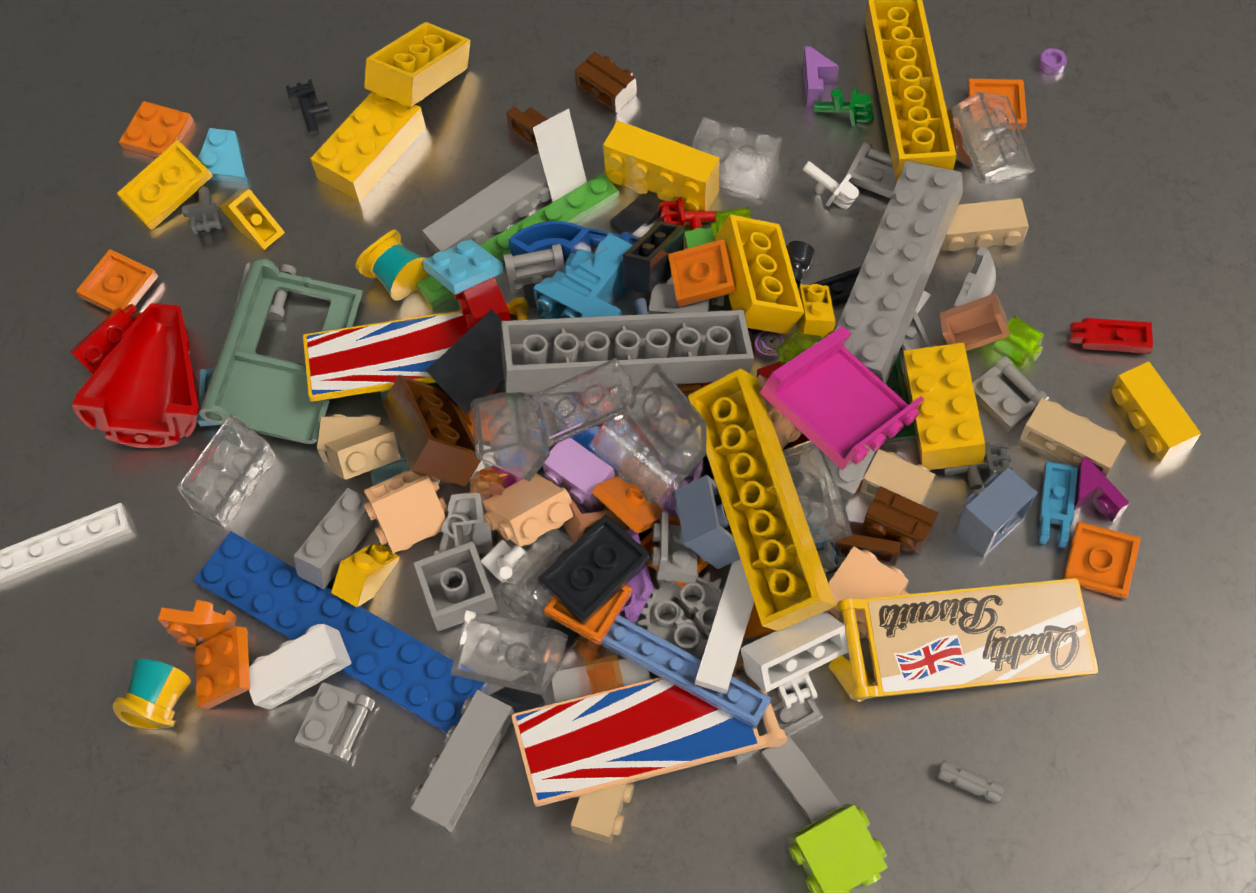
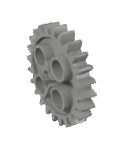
(673, 630)

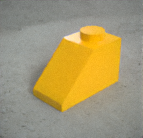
(251, 218)

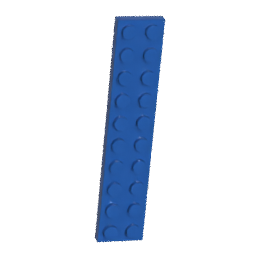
(379, 652)

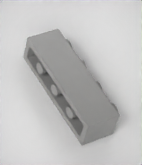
(462, 761)

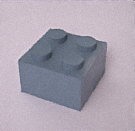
(995, 510)
(705, 522)

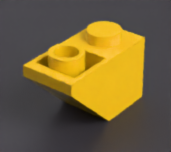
(818, 311)
(364, 573)

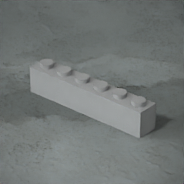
(491, 208)

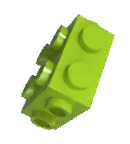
(838, 851)

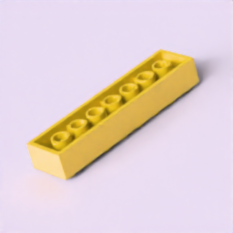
(908, 85)
(761, 503)

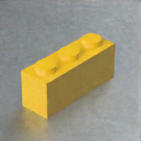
(1155, 411)

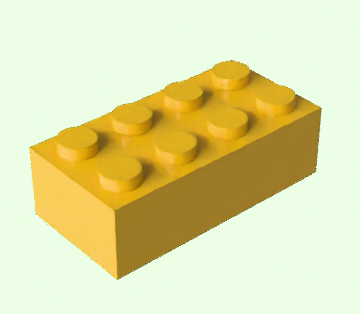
(416, 64)
(367, 145)
(661, 166)
(761, 274)
(949, 418)

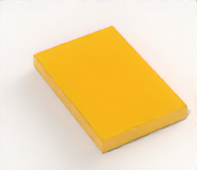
(164, 184)

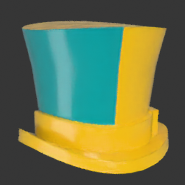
(393, 265)
(151, 695)

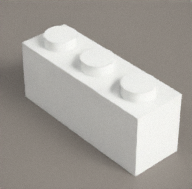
(794, 651)
(297, 666)

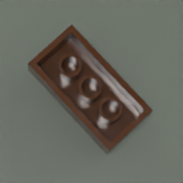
(431, 431)

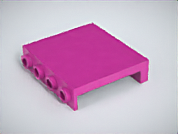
(838, 401)

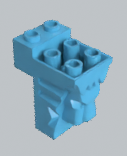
(586, 285)

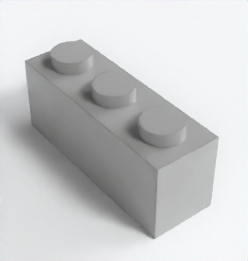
(333, 539)

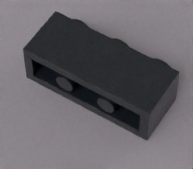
(648, 258)

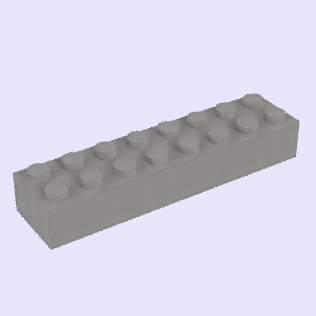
(899, 264)
(686, 345)

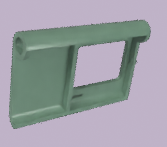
(266, 390)

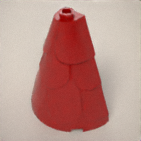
(145, 384)

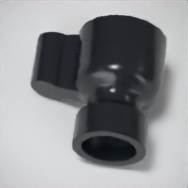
(801, 257)

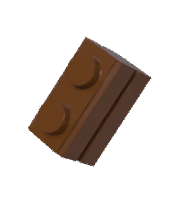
(606, 81)
(899, 520)

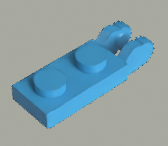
(1057, 501)

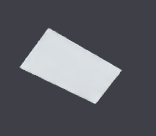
(560, 154)

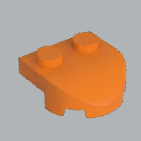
(196, 626)

